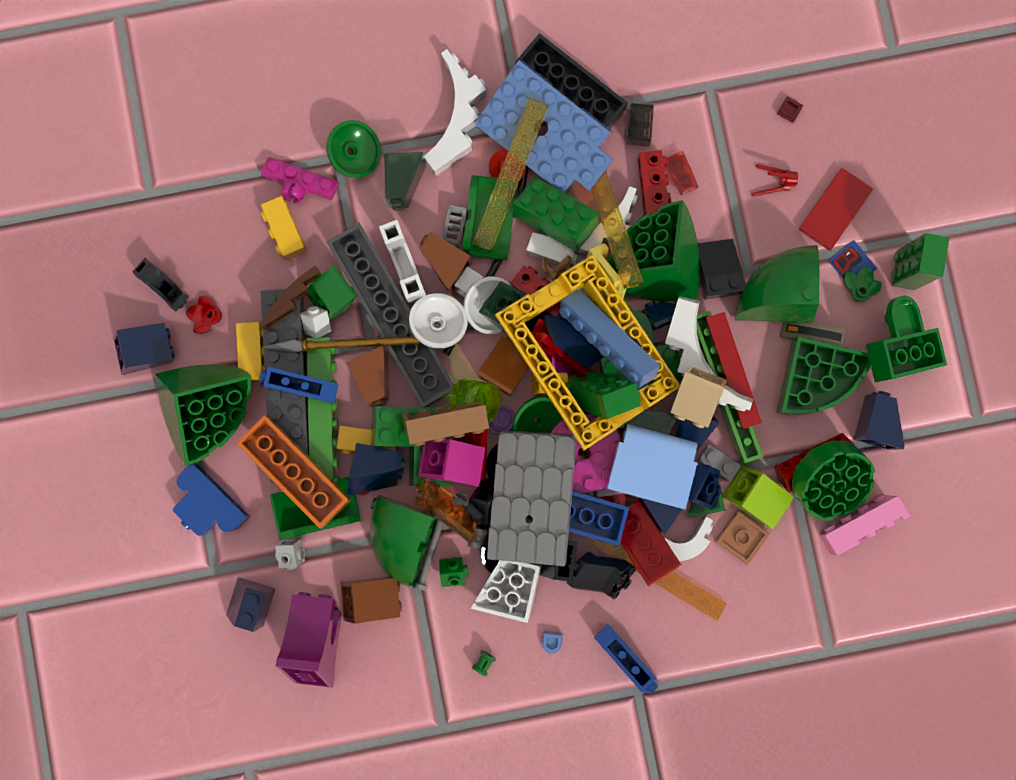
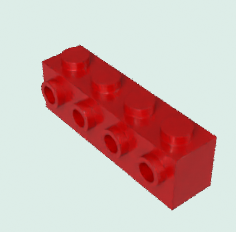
(653, 180)
(529, 282)
(787, 468)

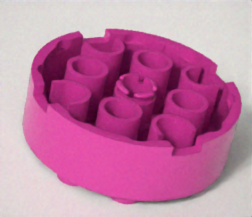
(593, 470)

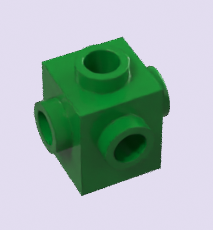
(452, 572)

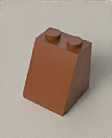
(445, 260)
(504, 367)
(372, 376)
(370, 600)

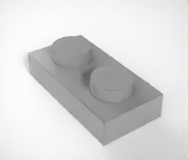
(718, 460)

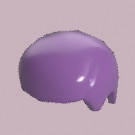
(503, 420)

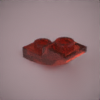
(681, 173)

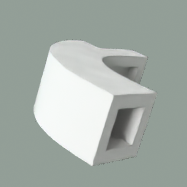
(695, 544)

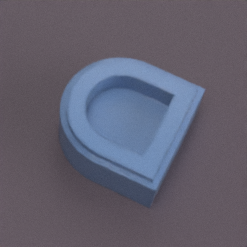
(552, 642)

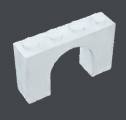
(403, 262)

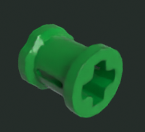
(483, 663)

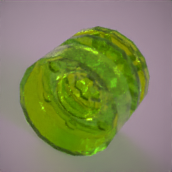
(473, 391)

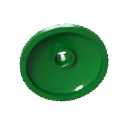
(363, 145)
(539, 408)

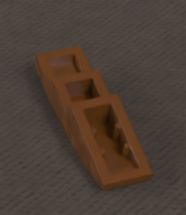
(285, 303)

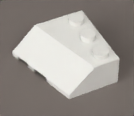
(510, 590)

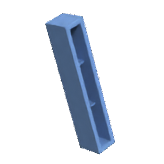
(608, 338)

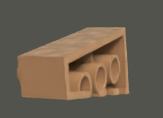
(445, 423)

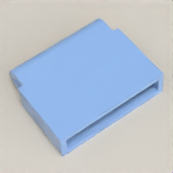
(653, 466)

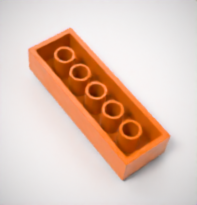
(293, 471)

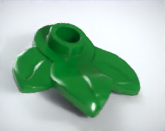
(862, 281)

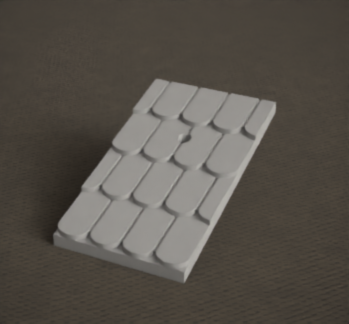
(537, 481)

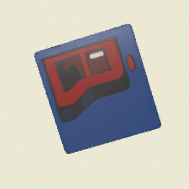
(851, 259)

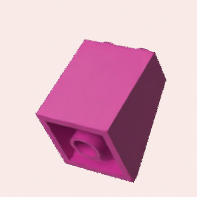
(452, 462)

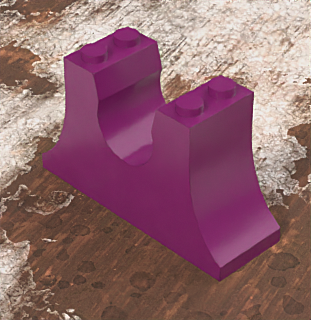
(310, 640)

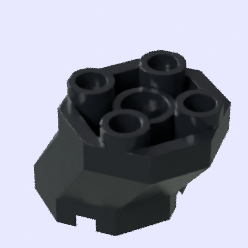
(602, 574)

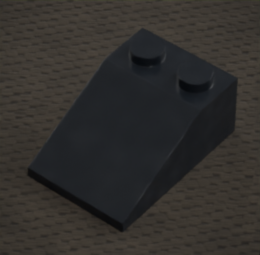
(720, 269)

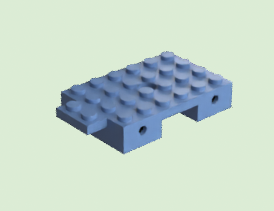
(573, 138)

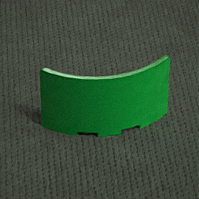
(479, 196)
(294, 522)

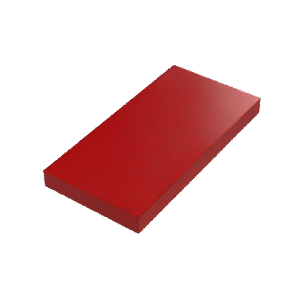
(835, 209)
(647, 545)

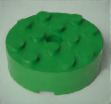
(833, 480)

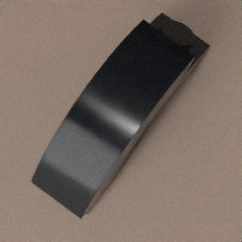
(161, 284)

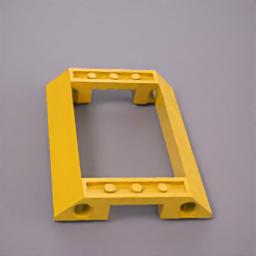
(606, 297)

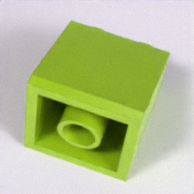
(758, 496)

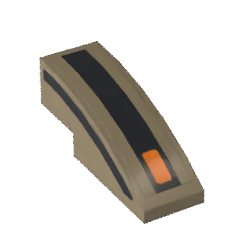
(813, 331)

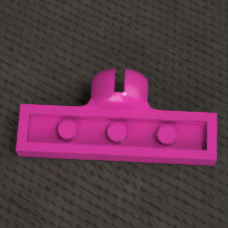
(298, 181)

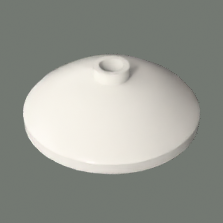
(475, 299)
(439, 310)

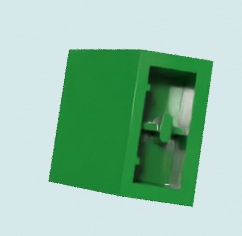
(331, 293)

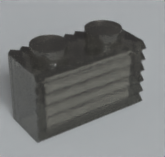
(639, 124)

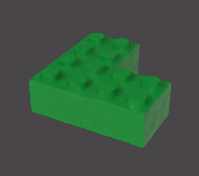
(390, 432)

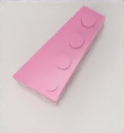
(863, 523)

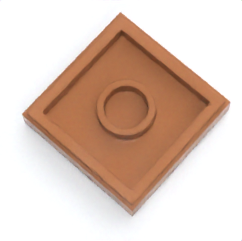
(742, 537)

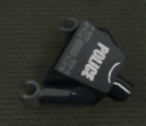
(479, 503)

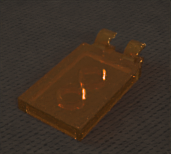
(442, 507)

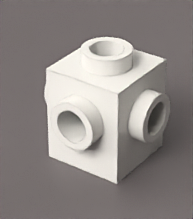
(290, 553)

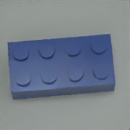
(597, 518)

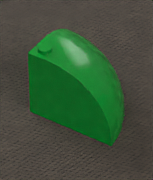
(665, 254)
(783, 288)
(202, 406)
(400, 537)

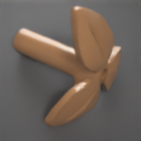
(558, 270)

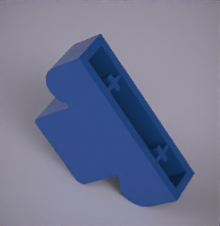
(206, 503)

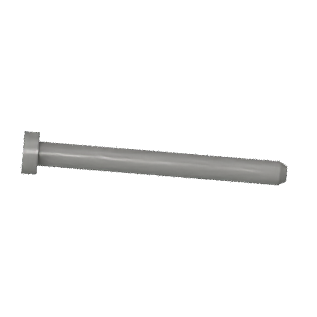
(429, 556)

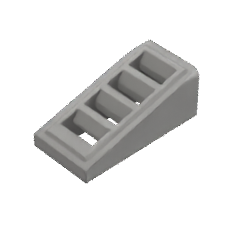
(459, 210)

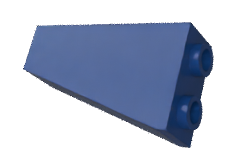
(298, 384)
(627, 660)

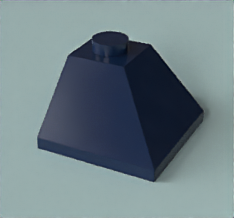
(659, 313)

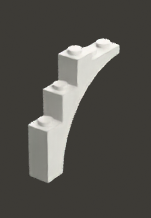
(454, 143)
(555, 252)
(684, 336)

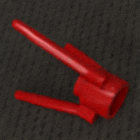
(786, 177)

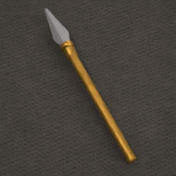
(296, 345)

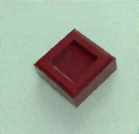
(790, 109)

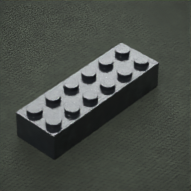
(574, 81)

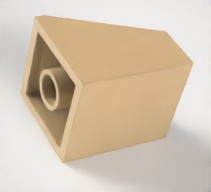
(698, 397)

